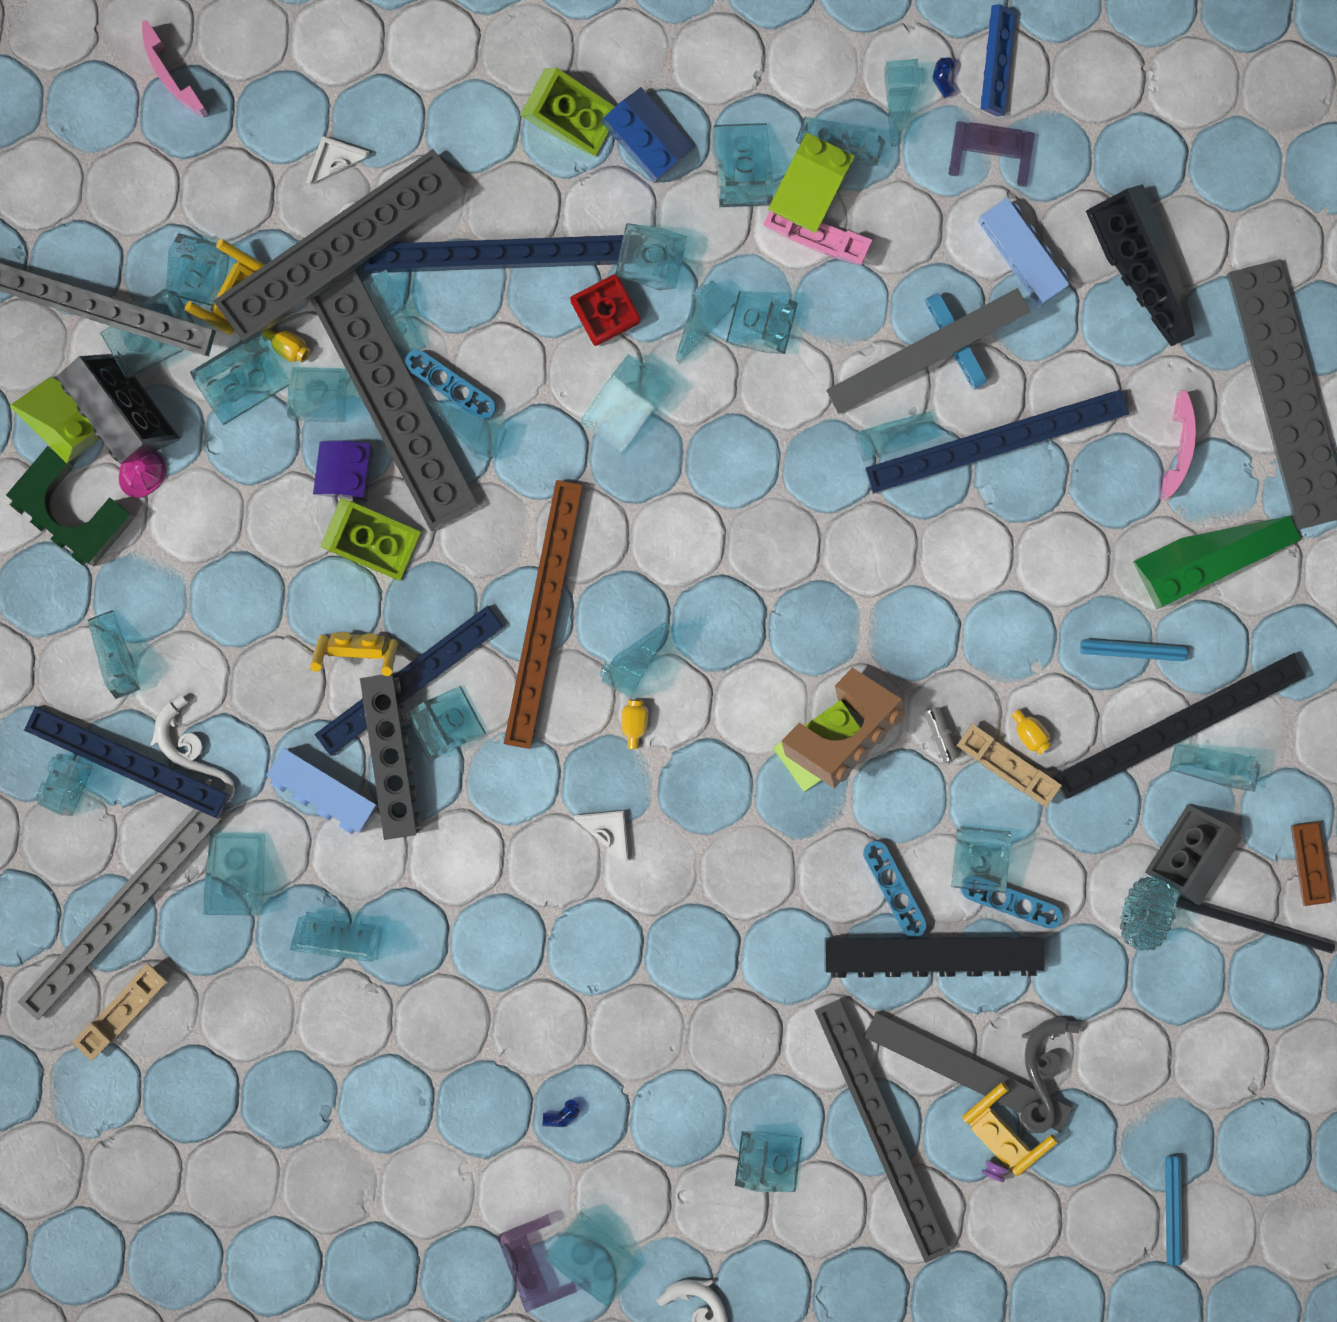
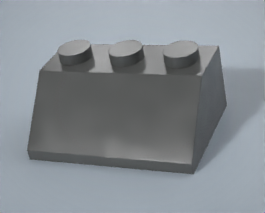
(1194, 854)

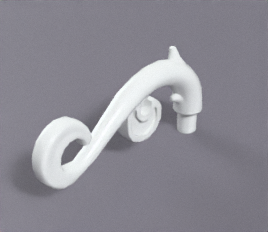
(161, 736)
(683, 1288)

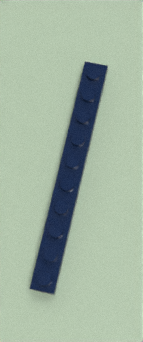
(496, 254)
(996, 441)

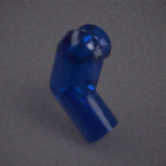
(941, 74)

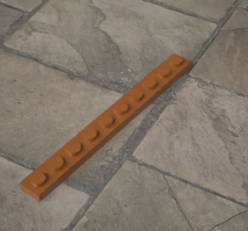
(543, 614)

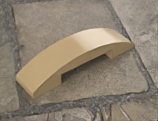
(1008, 766)
(120, 1012)

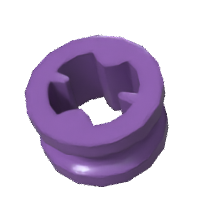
(995, 1171)

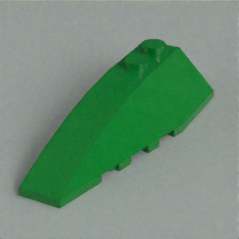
(1209, 556)

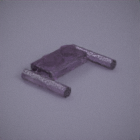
(992, 141)
(525, 1268)

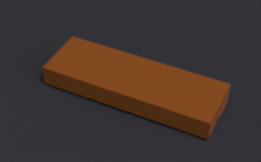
(1311, 864)

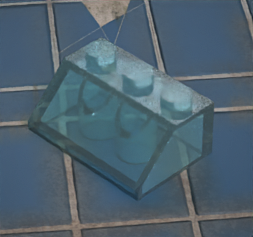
(240, 378)
(337, 937)

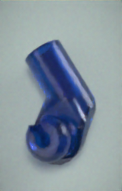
(564, 1117)

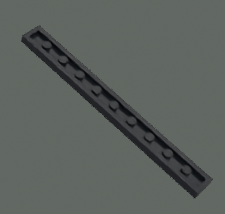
(1179, 726)

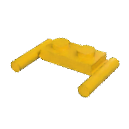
(239, 271)
(356, 646)
(1001, 1137)

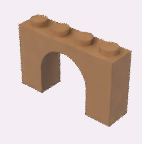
(834, 759)

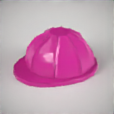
(142, 476)

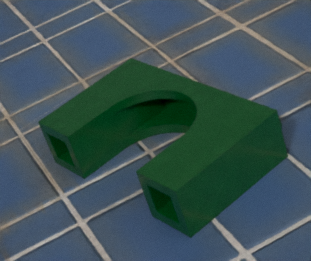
(34, 493)

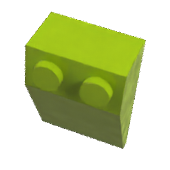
(568, 111)
(811, 182)
(56, 419)
(370, 539)
(832, 724)

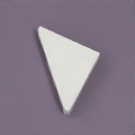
(333, 157)
(607, 828)

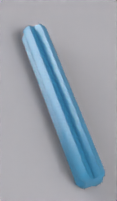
(1133, 650)
(1173, 1210)

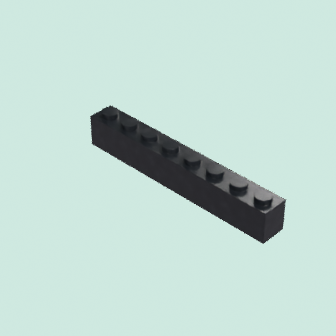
(934, 955)

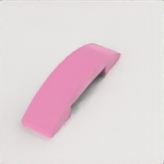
(153, 47)
(827, 240)
(1182, 413)

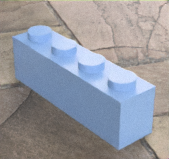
(1024, 252)
(321, 790)

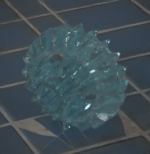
(1147, 913)

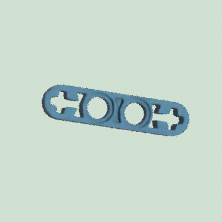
(964, 356)
(452, 382)
(892, 890)
(1010, 904)

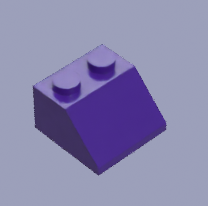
(343, 469)

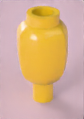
(288, 345)
(634, 721)
(1032, 732)

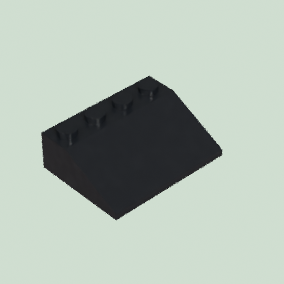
(116, 407)

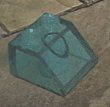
(651, 256)
(196, 269)
(762, 321)
(317, 394)
(445, 723)
(64, 784)
(981, 859)
(768, 1161)

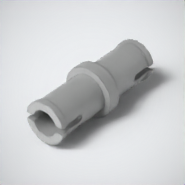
(941, 735)

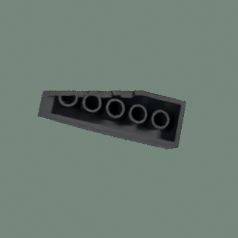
(1141, 253)

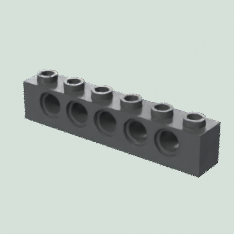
(392, 825)

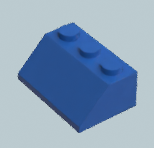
(647, 134)

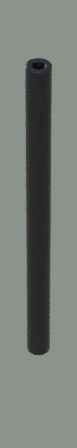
(1255, 925)

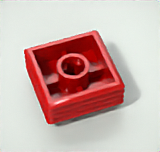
(612, 294)

